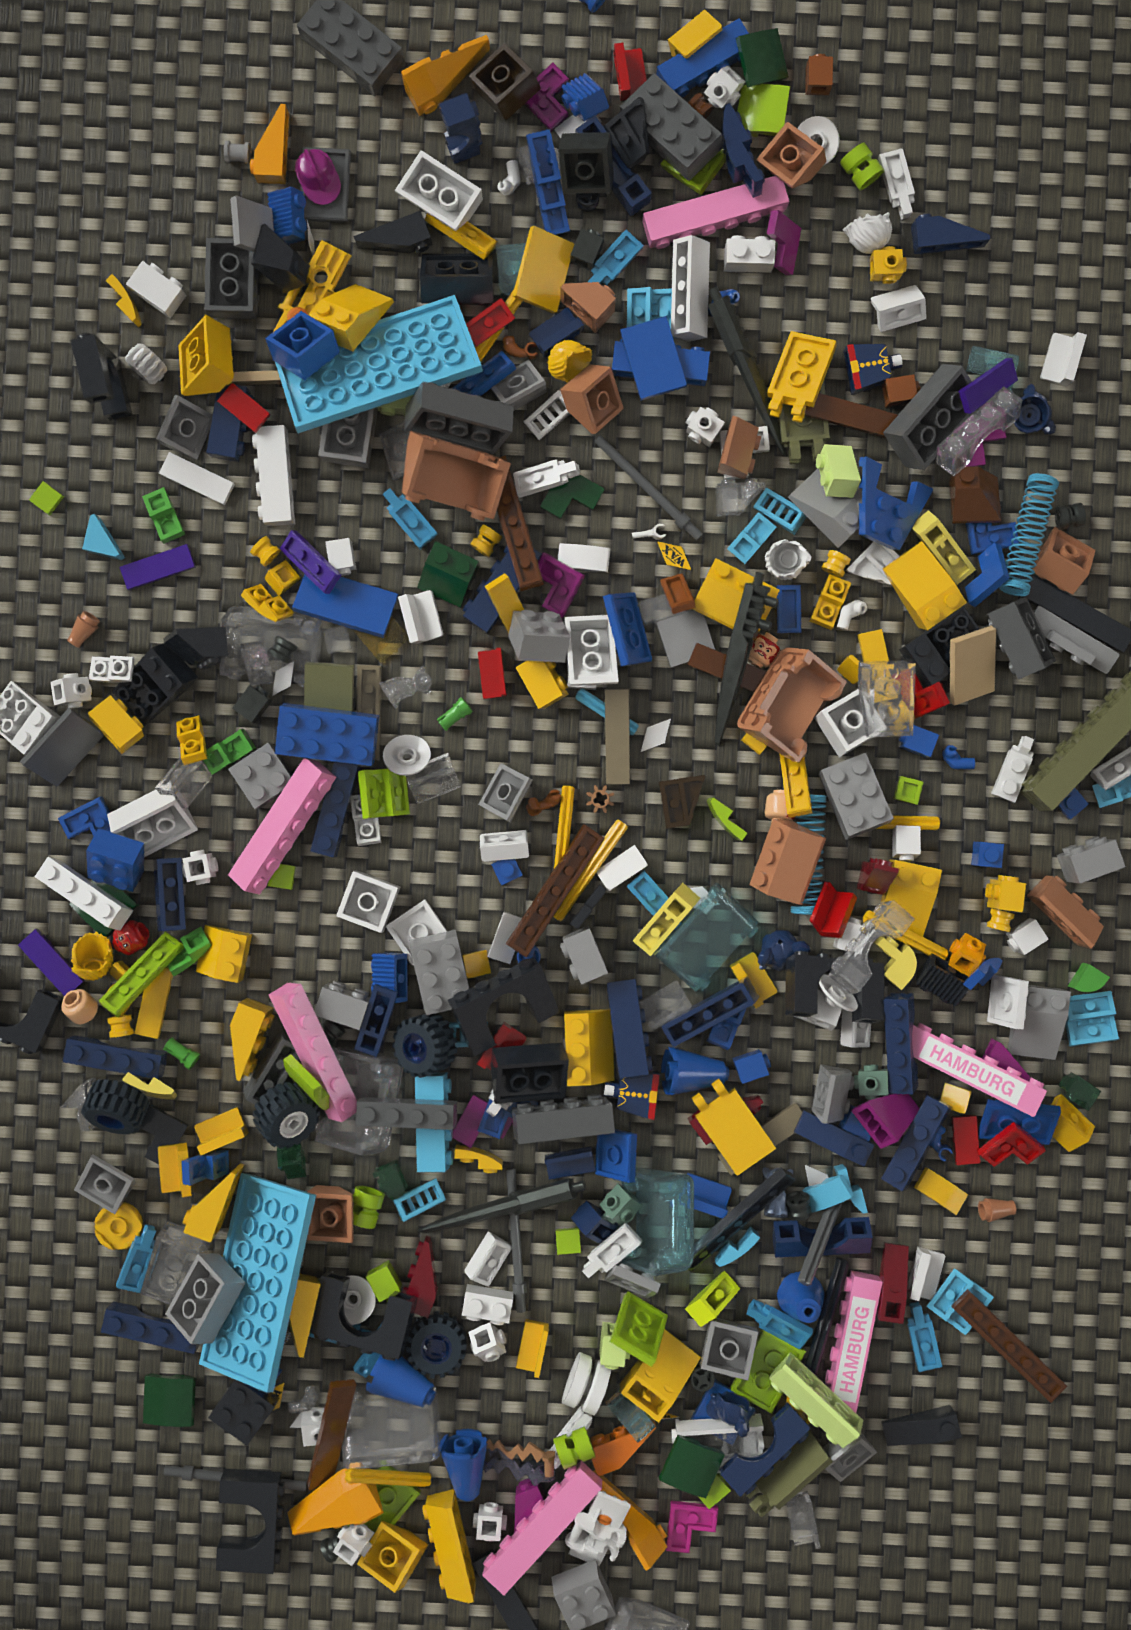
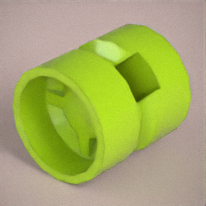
(856, 160)
(365, 1206)
(574, 1447)

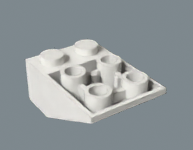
(23, 718)

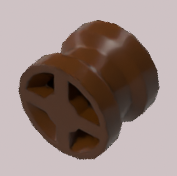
(701, 105)

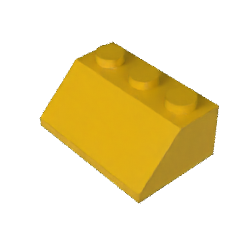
(206, 358)
(723, 591)
(589, 1047)

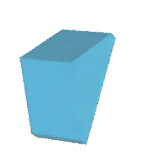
(99, 540)

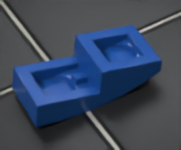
(983, 973)
(724, 1032)
(205, 1166)

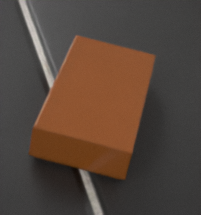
(677, 593)

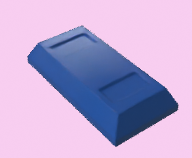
(789, 609)

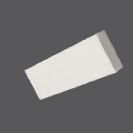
(196, 478)

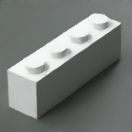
(690, 288)
(274, 476)
(84, 893)

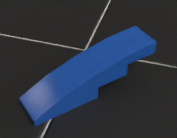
(547, 182)

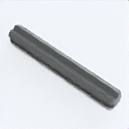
(818, 1244)

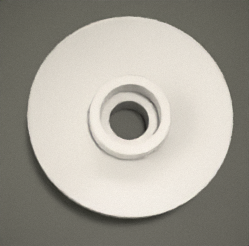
(822, 127)
(406, 747)
(837, 995)
(366, 1300)

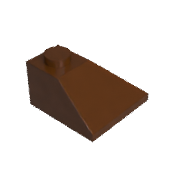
(974, 496)

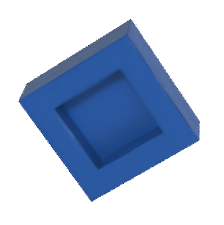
(1072, 804)
(506, 870)

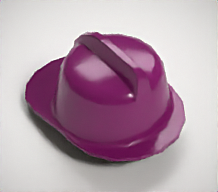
(318, 176)

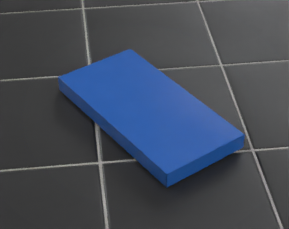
(348, 605)

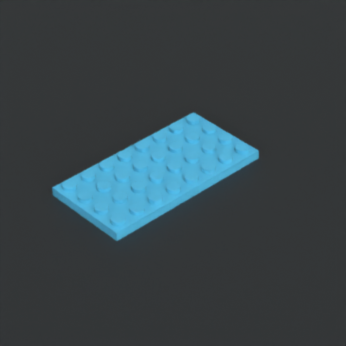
(388, 365)
(267, 1253)

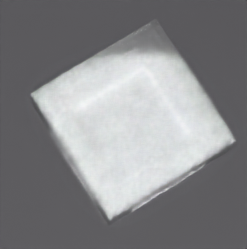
(337, 639)

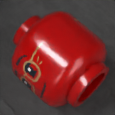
(131, 937)

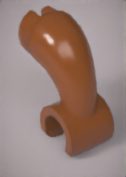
(515, 351)
(535, 807)

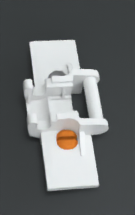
(599, 1529)

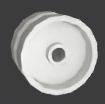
(586, 1383)

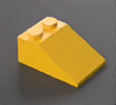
(351, 313)
(924, 586)
(915, 892)
(207, 1217)
(303, 1311)

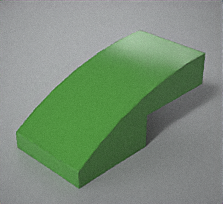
(163, 515)
(228, 751)
(195, 947)

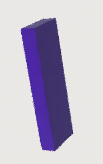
(987, 385)
(310, 562)
(157, 567)
(50, 962)

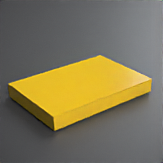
(543, 269)

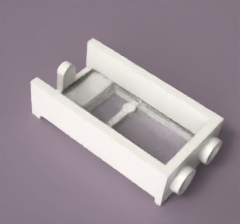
(723, 1436)

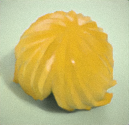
(568, 360)
(92, 956)

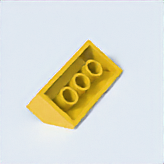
(451, 1546)

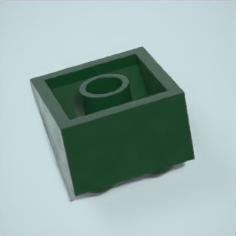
(448, 574)

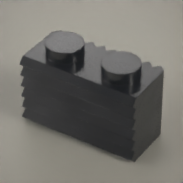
(942, 980)

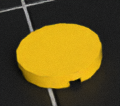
(118, 1229)

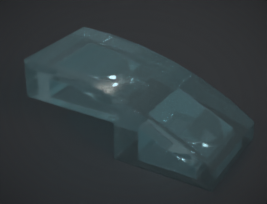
(630, 1416)

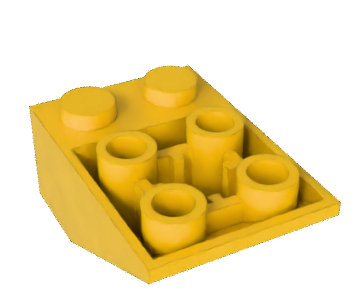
(247, 1033)
(658, 1386)

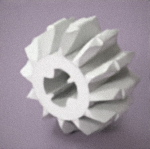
(146, 363)

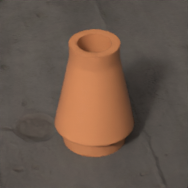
(83, 628)
(995, 1209)

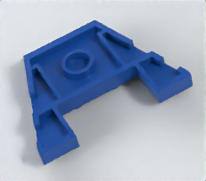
(884, 516)

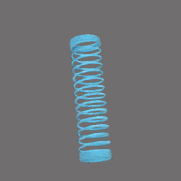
(1021, 583)
(807, 910)

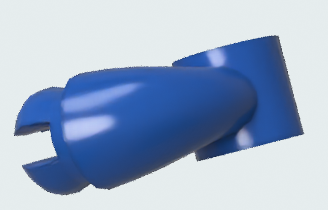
(938, 1147)

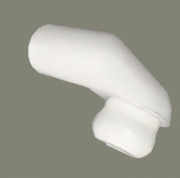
(513, 179)
(849, 611)

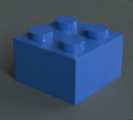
(303, 345)
(115, 860)

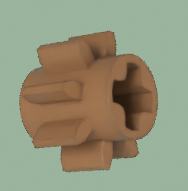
(602, 792)

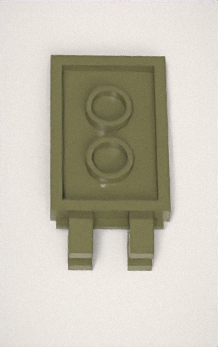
(808, 433)
(329, 686)
(790, 1475)

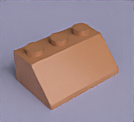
(787, 861)
(1066, 911)

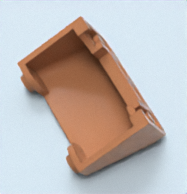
(453, 475)
(789, 701)

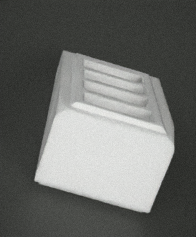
(544, 408)

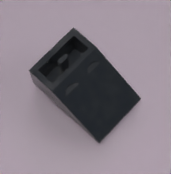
(932, 647)
(155, 683)

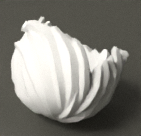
(869, 232)
(786, 559)

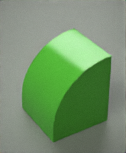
(1088, 979)

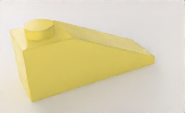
(943, 547)
(666, 919)

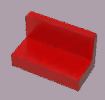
(629, 70)
(489, 322)
(492, 674)
(832, 911)
(505, 1037)

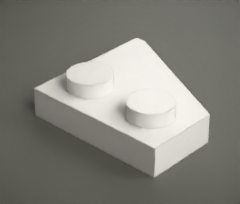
(871, 562)

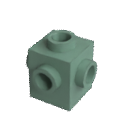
(880, 1077)
(620, 1205)

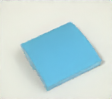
(648, 304)
(1091, 1019)
(949, 1292)

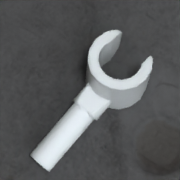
(650, 533)

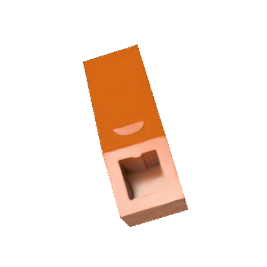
(614, 1449)

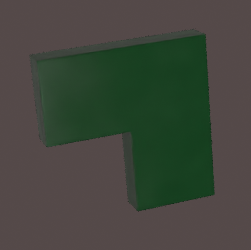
(578, 489)

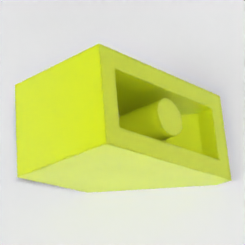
(712, 1299)

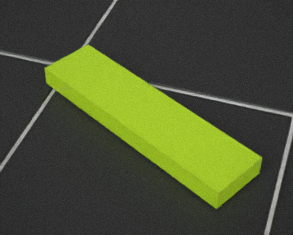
(141, 974)

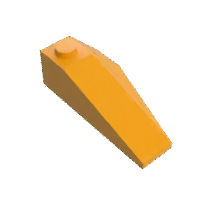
(432, 81)
(335, 1505)
(644, 1535)

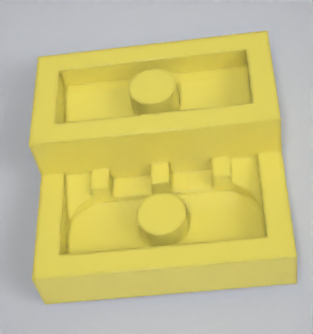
(154, 1089)

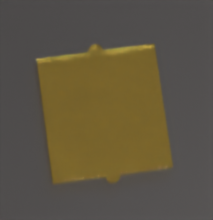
(386, 646)

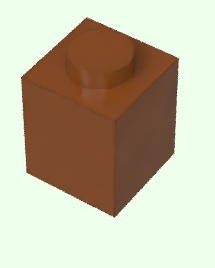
(819, 75)
(899, 390)

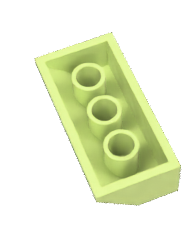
(817, 1401)

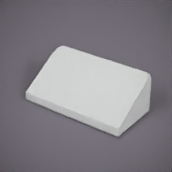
(1113, 770)
(504, 845)
(621, 868)
(499, 949)
(854, 1033)
(488, 1259)

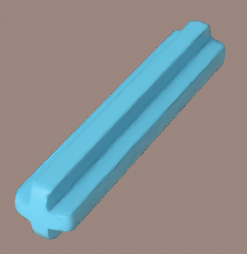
(599, 706)

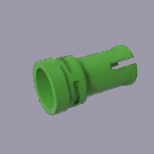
(455, 713)
(183, 1054)

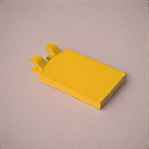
(800, 374)
(733, 1128)

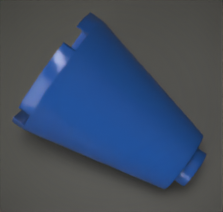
(690, 1071)
(801, 1301)
(400, 1382)
(464, 1461)

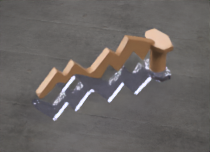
(535, 1476)

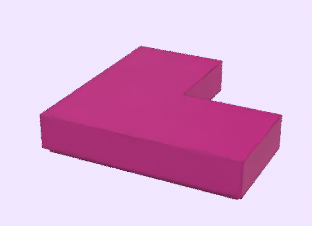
(685, 1518)

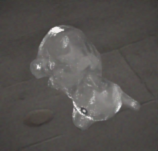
(401, 687)

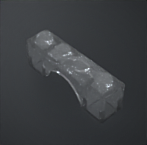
(962, 443)
(852, 968)

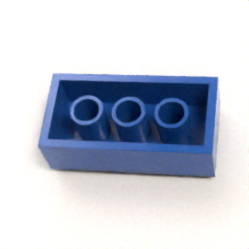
(327, 734)

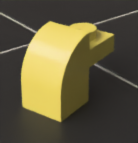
(902, 962)

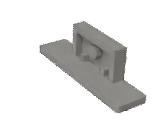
(1075, 641)

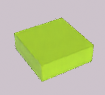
(46, 498)
(908, 790)
(283, 877)
(568, 1241)

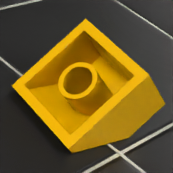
(227, 954)
(393, 1555)

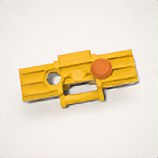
(325, 259)

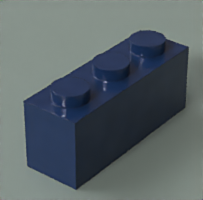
(226, 431)
(169, 894)

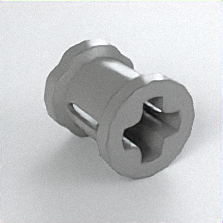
(237, 152)

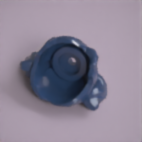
(1040, 411)
(775, 954)
(732, 1410)

